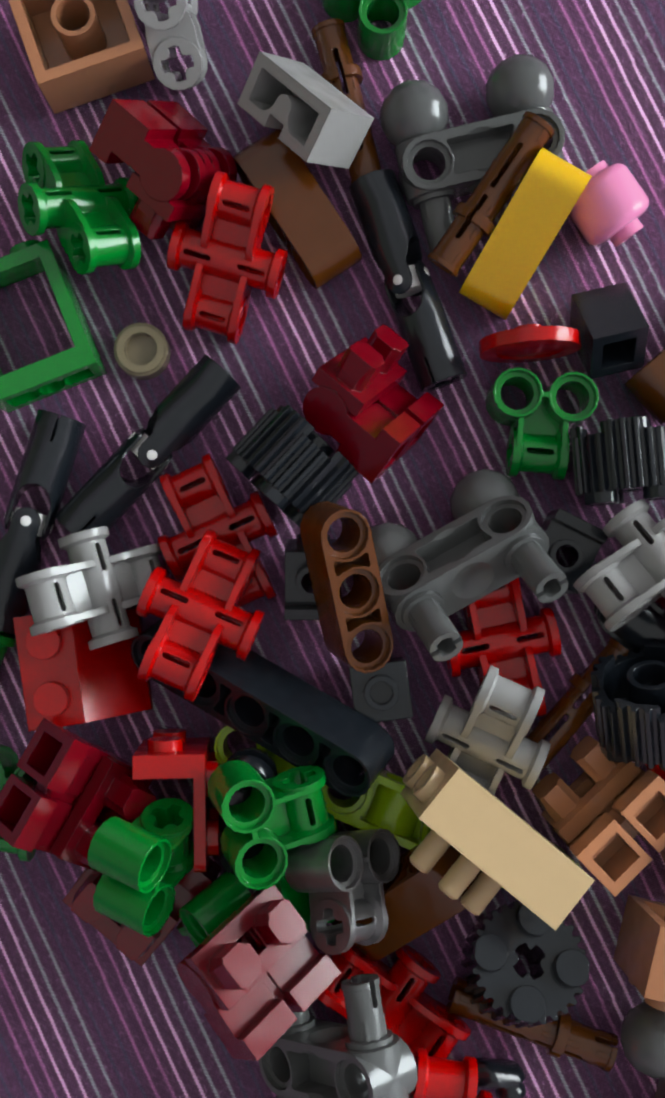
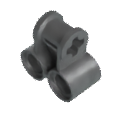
(345, 885)

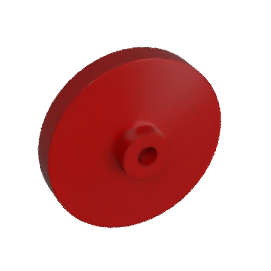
(530, 344)

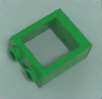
(64, 368)

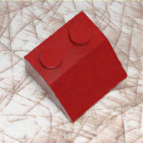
(75, 684)

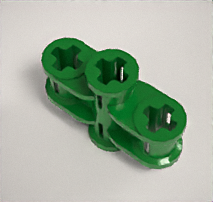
(70, 194)

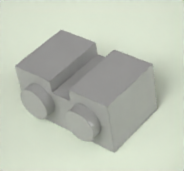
(310, 111)

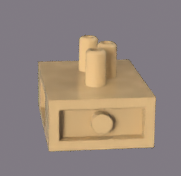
(490, 841)

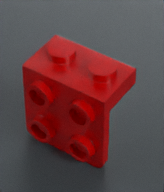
(177, 757)

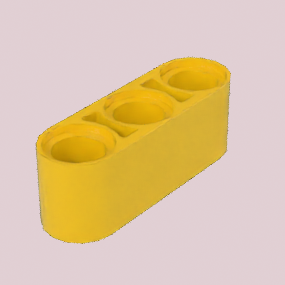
(524, 233)

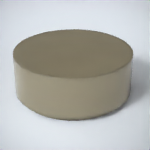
(142, 351)

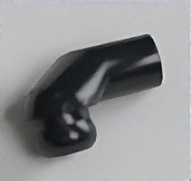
(501, 1075)

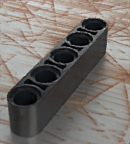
(288, 717)

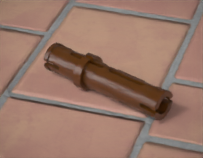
(332, 48)
(476, 215)
(565, 704)
(557, 1037)

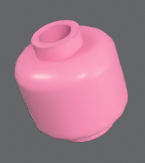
(609, 205)

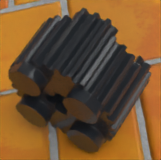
(619, 461)
(291, 463)
(631, 705)
(554, 961)

